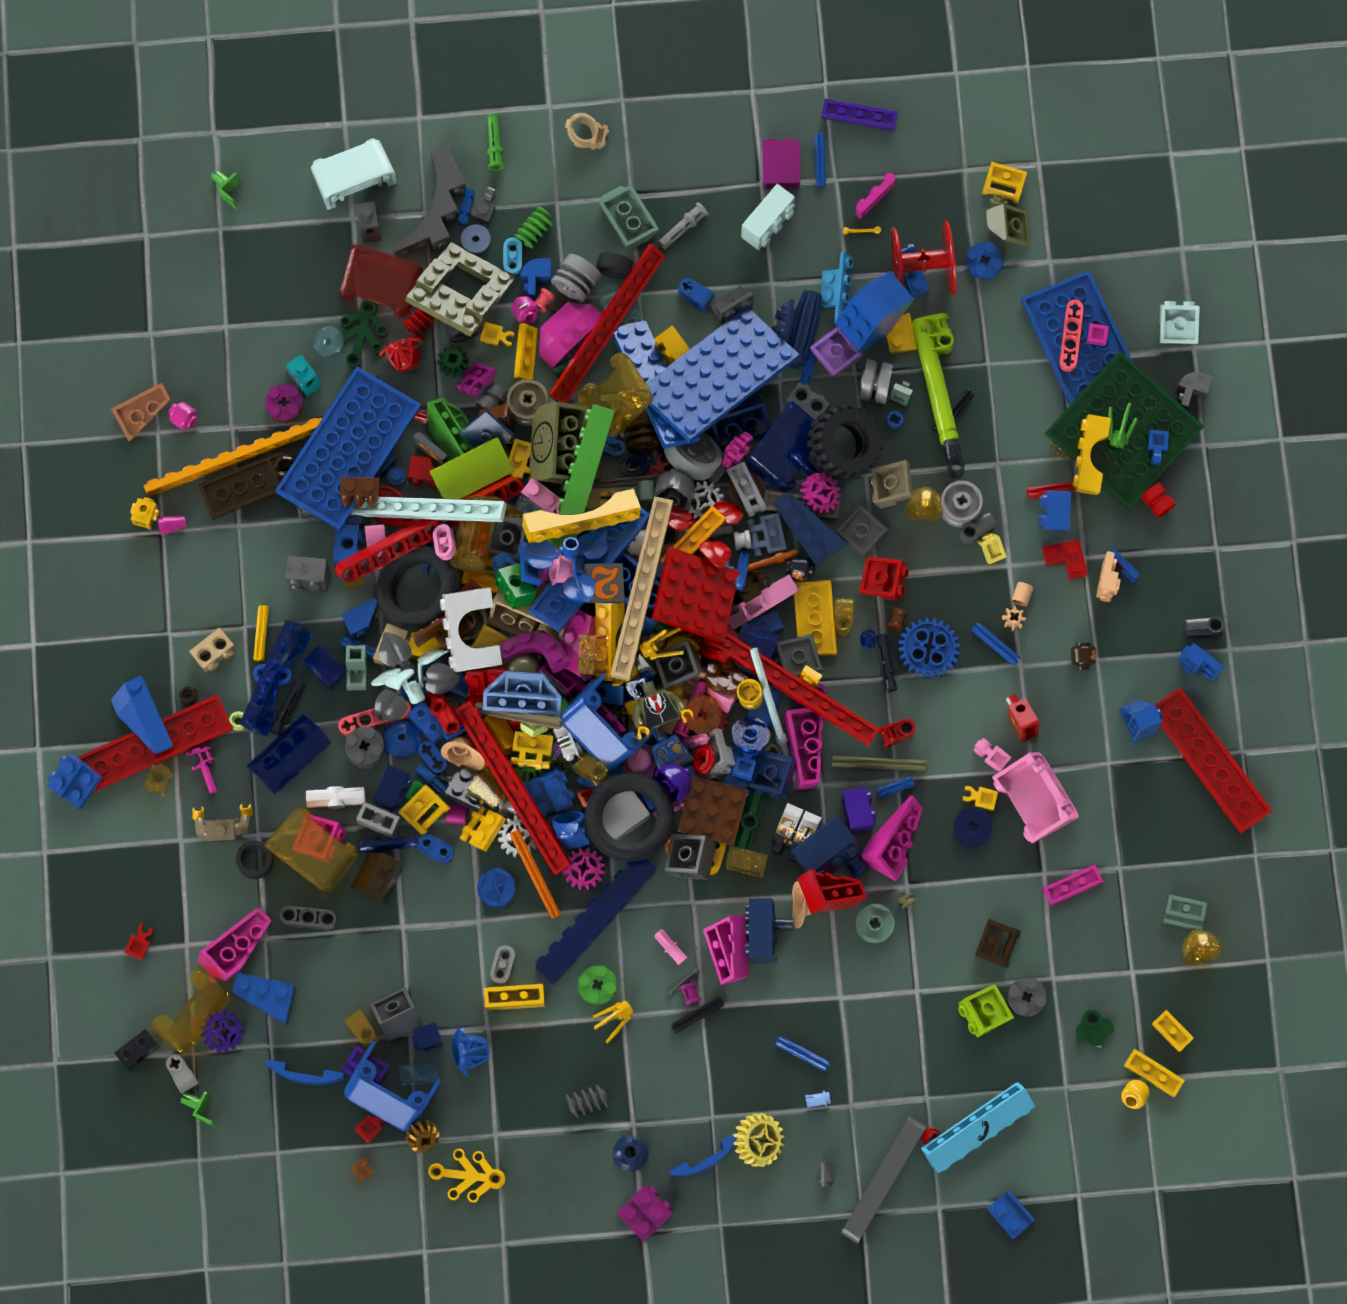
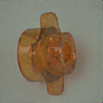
(361, 1175)

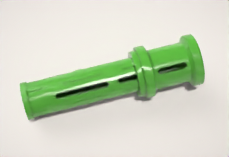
(495, 150)

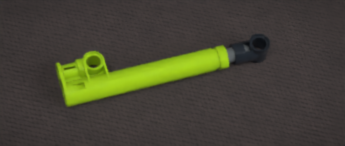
(928, 339)

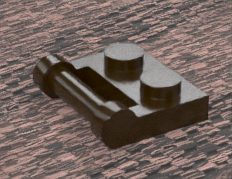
(991, 941)

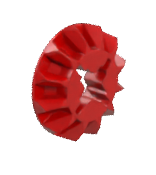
(699, 764)

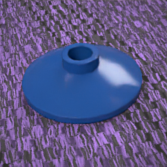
(403, 748)

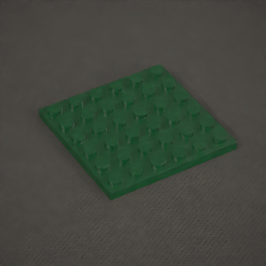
(1128, 469)

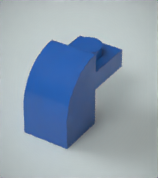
(535, 271)

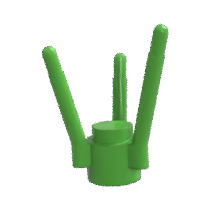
(1118, 438)

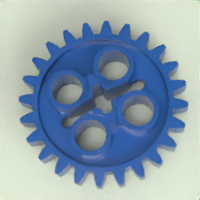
(912, 644)

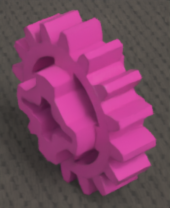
(737, 450)
(820, 483)
(592, 870)

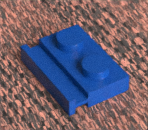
(1011, 1214)

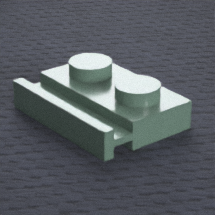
(1185, 912)

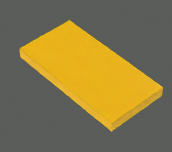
(816, 615)

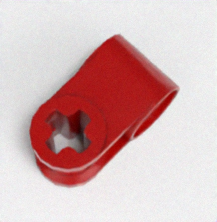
(895, 733)

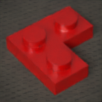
(1068, 553)

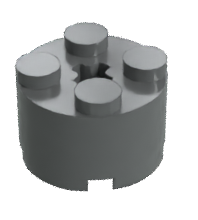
(675, 487)
(355, 752)

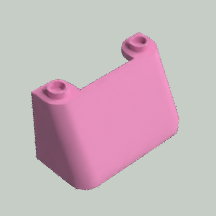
(1036, 796)

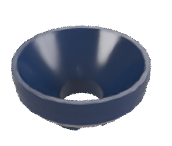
(637, 1161)

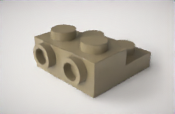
(891, 484)

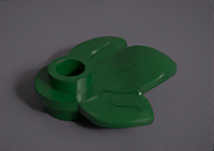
(1095, 1031)

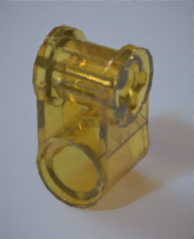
(843, 613)
(590, 769)
(360, 1026)

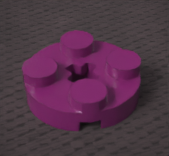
(287, 392)

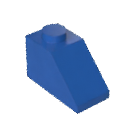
(360, 618)

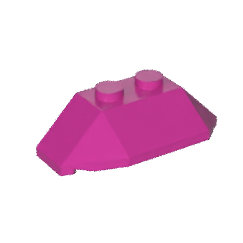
(566, 331)

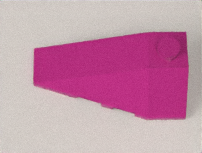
(890, 844)
(231, 950)

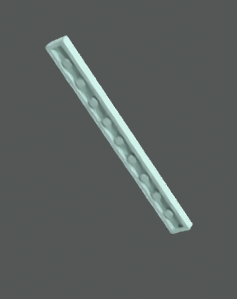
(434, 509)

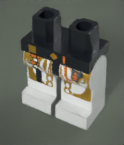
(788, 836)

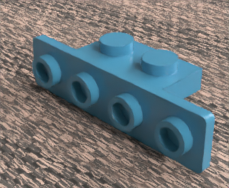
(836, 285)

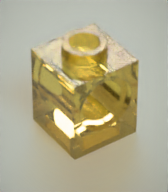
(158, 788)

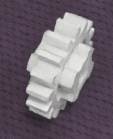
(697, 497)
(507, 839)

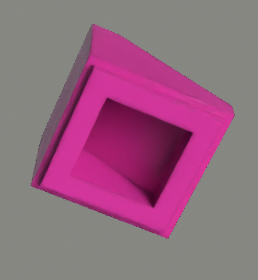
(456, 814)

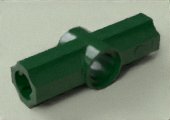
(752, 811)

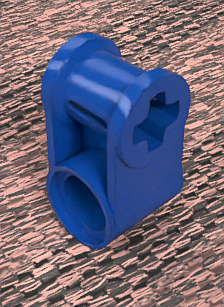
(697, 295)

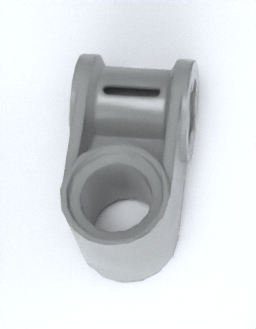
(183, 1075)

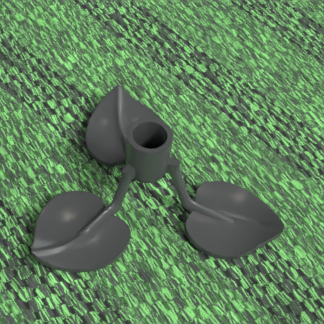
(394, 650)

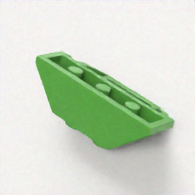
(445, 424)

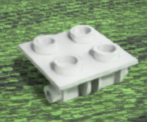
(573, 747)

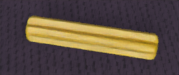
(261, 632)

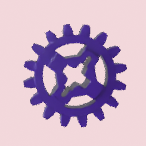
(220, 1023)

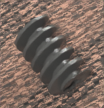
(588, 1101)

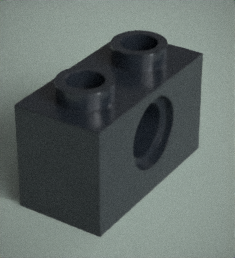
(137, 1049)

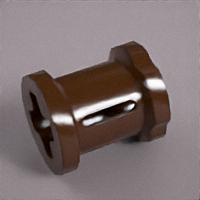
(897, 619)

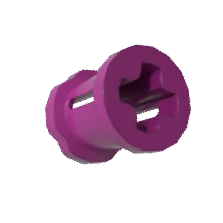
(690, 994)

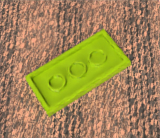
(472, 470)

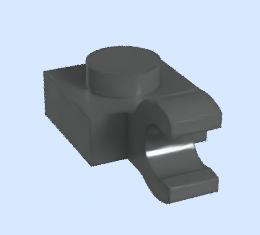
(484, 208)

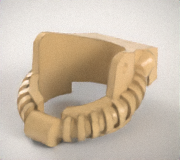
(598, 132)

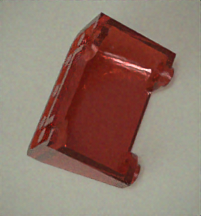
(379, 279)

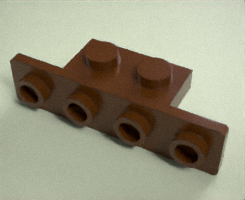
(437, 631)

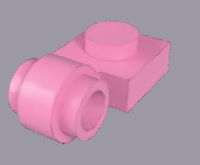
(996, 758)

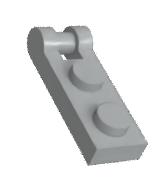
(746, 488)

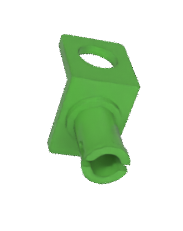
(226, 185)
(199, 1105)

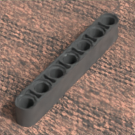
(883, 1179)

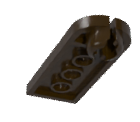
(245, 484)

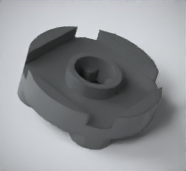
(1032, 987)

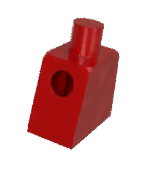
(1022, 718)

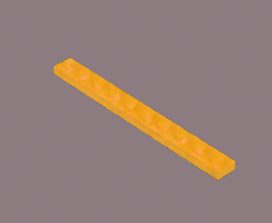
(228, 459)

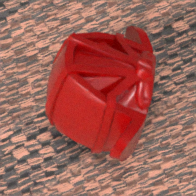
(404, 354)

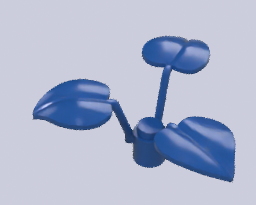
(591, 545)

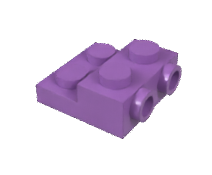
(835, 352)

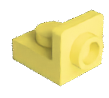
(992, 547)

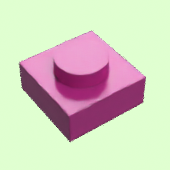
(1097, 334)

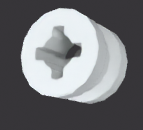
(742, 540)

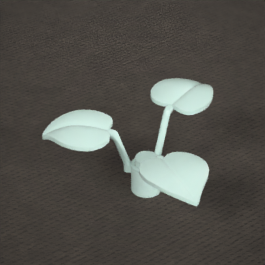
(396, 678)

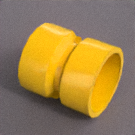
(750, 694)

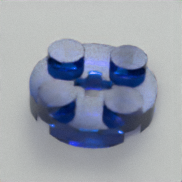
(750, 745)
(973, 816)

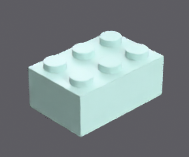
(768, 217)

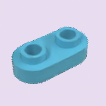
(512, 257)

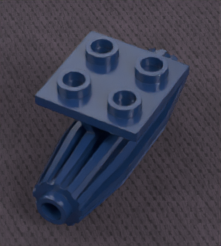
(799, 324)

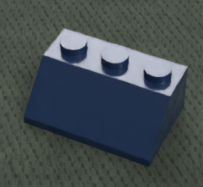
(747, 417)
(827, 848)

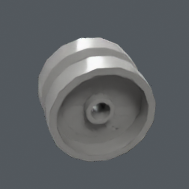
(875, 381)
(964, 493)

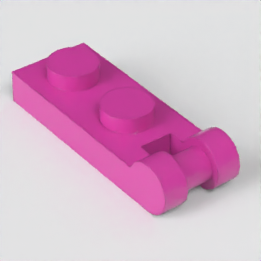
(875, 195)

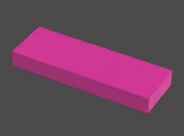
(1072, 885)

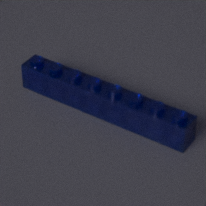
(594, 920)

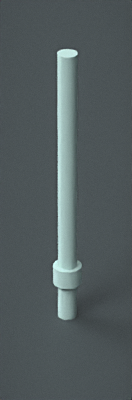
(781, 738)

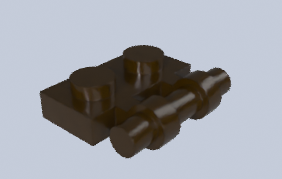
(753, 586)

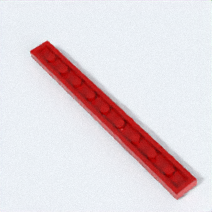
(607, 324)
(799, 690)
(513, 787)

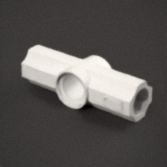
(335, 797)

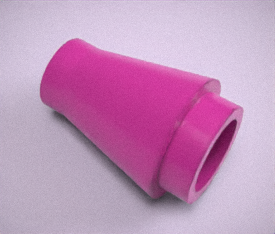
(170, 524)

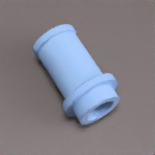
(818, 1099)

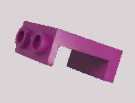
(781, 164)

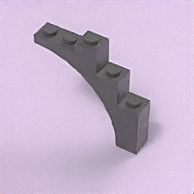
(443, 208)

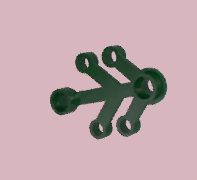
(363, 330)

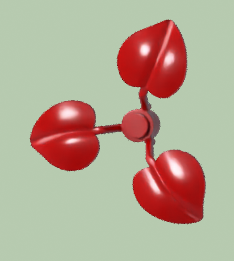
(715, 552)

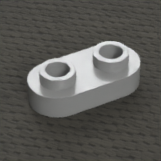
(502, 965)

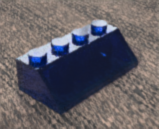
(289, 754)

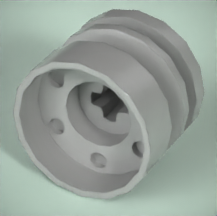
(575, 278)

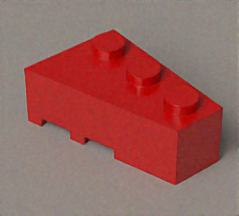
(829, 892)

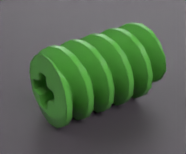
(533, 227)

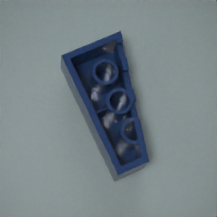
(809, 530)

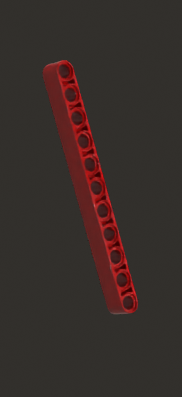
(421, 537)

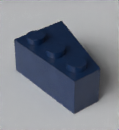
(761, 930)

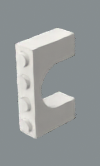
(455, 607)

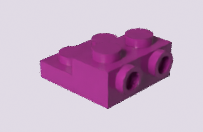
(645, 1212)

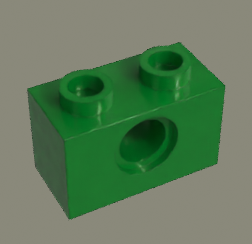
(515, 591)

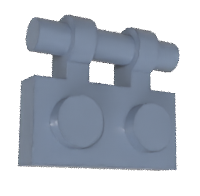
(772, 532)

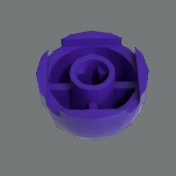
(674, 780)

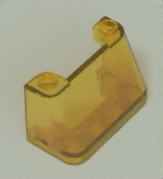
(621, 391)
(472, 543)
(311, 850)
(186, 1028)

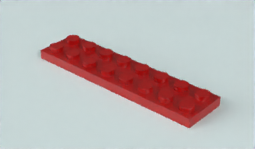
(185, 729)
(1211, 761)

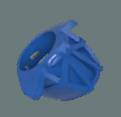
(571, 830)
(472, 1050)

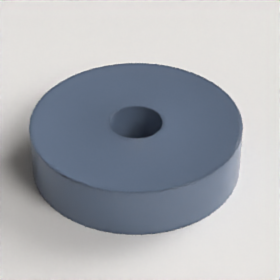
(476, 231)

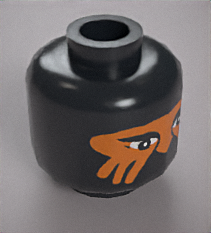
(800, 568)

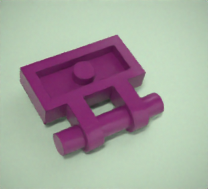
(476, 377)

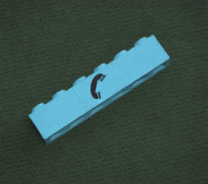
(978, 1127)

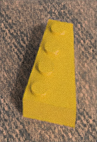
(671, 345)

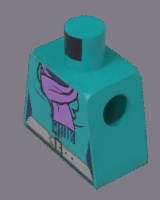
(302, 373)

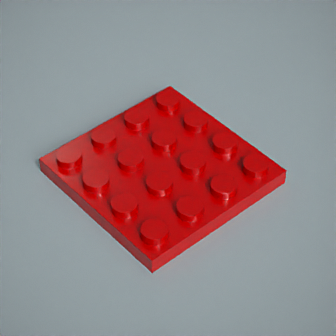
(695, 595)

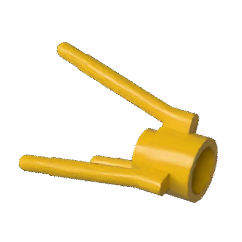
(650, 647)
(621, 1011)

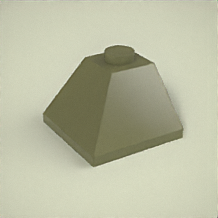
(1009, 224)

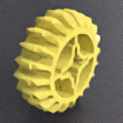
(765, 1130)

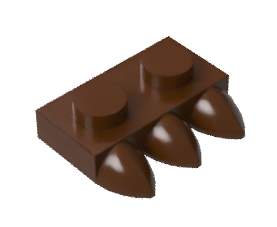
(359, 489)

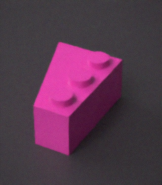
(580, 624)
(727, 947)

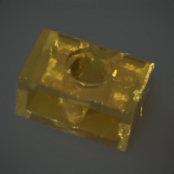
(593, 653)
(746, 861)

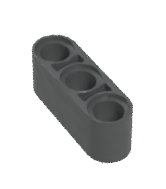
(301, 912)

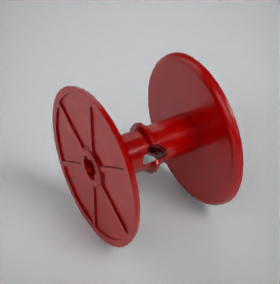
(925, 260)

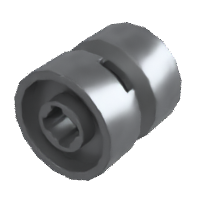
(493, 397)

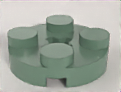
(884, 917)

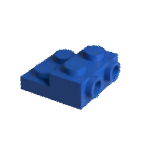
(1196, 659)
(74, 780)
(550, 792)

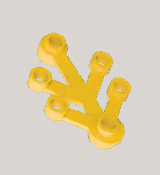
(470, 1176)

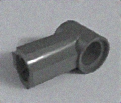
(978, 528)
(1202, 627)

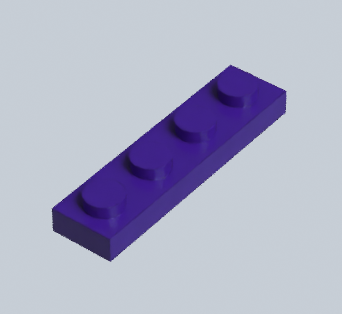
(859, 114)

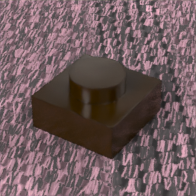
(558, 303)

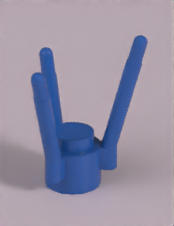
(501, 561)

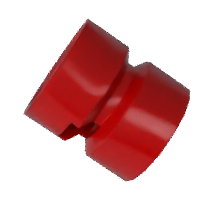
(1158, 500)

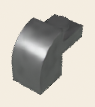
(1193, 384)

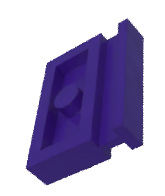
(355, 1058)

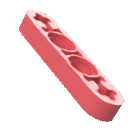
(1071, 335)
(375, 722)

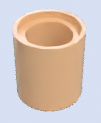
(1022, 594)

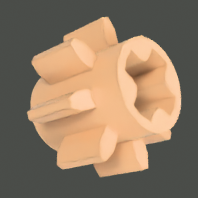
(1014, 613)

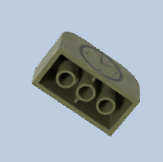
(554, 440)

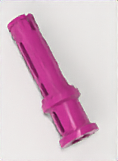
(681, 729)

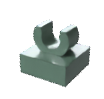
(901, 393)

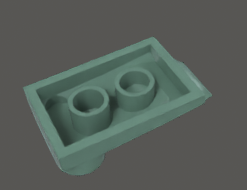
(628, 216)

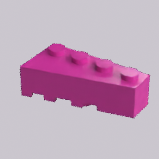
(805, 744)

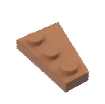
(140, 410)

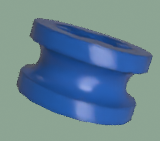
(892, 425)

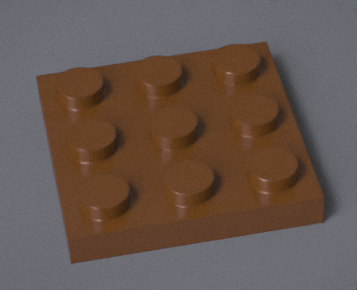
(713, 810)

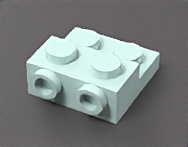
(1179, 322)

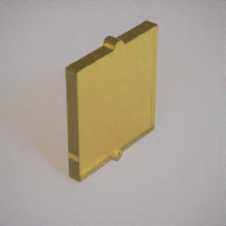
(487, 788)

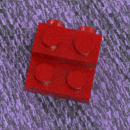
(884, 578)
(479, 680)

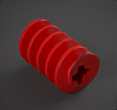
(418, 322)

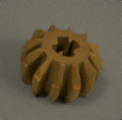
(422, 1136)

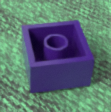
(857, 810)

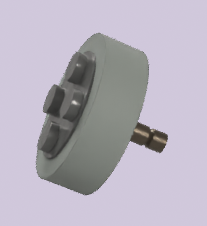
(696, 459)

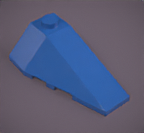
(137, 709)

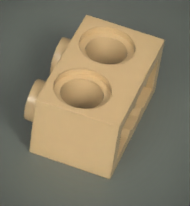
(208, 646)

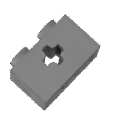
(378, 820)

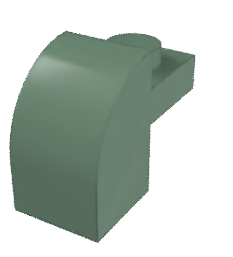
(356, 667)

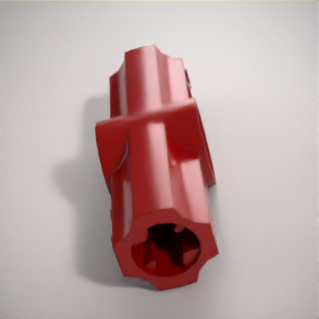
(444, 712)

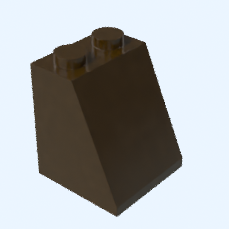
(377, 876)

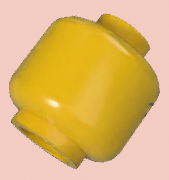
(1135, 1094)

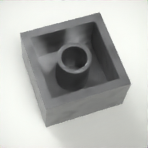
(307, 574)
(690, 856)

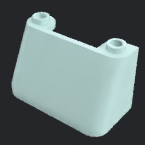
(352, 171)

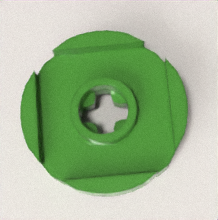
(602, 975)

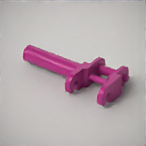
(205, 769)

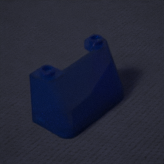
(771, 456)

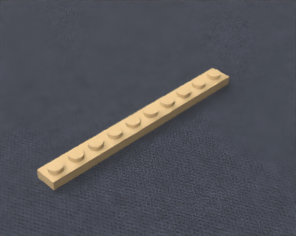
(642, 589)

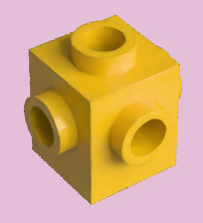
(144, 512)

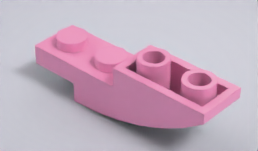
(542, 497)
(770, 597)

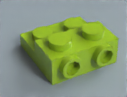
(985, 1011)

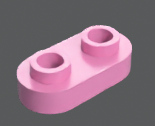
(444, 546)

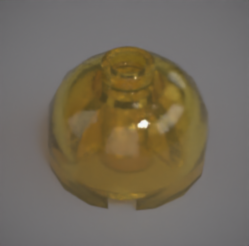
(924, 504)
(1200, 946)

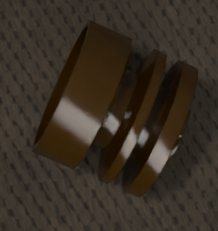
(641, 435)

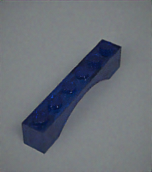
(260, 709)

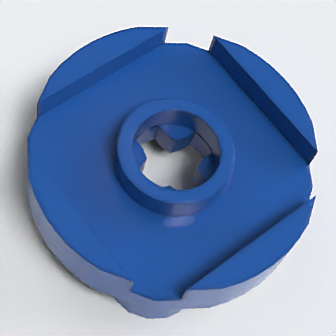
(980, 270)

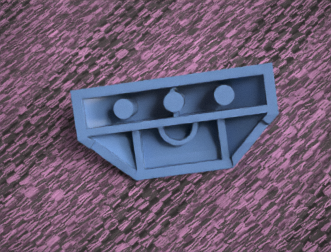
(522, 694)

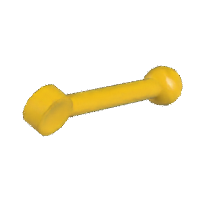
(877, 230)

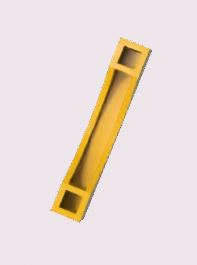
(545, 525)

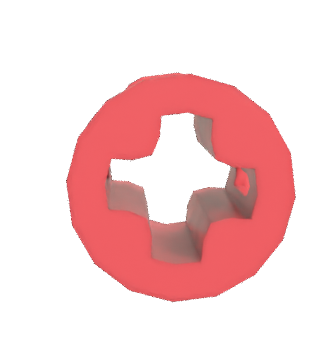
(544, 299)

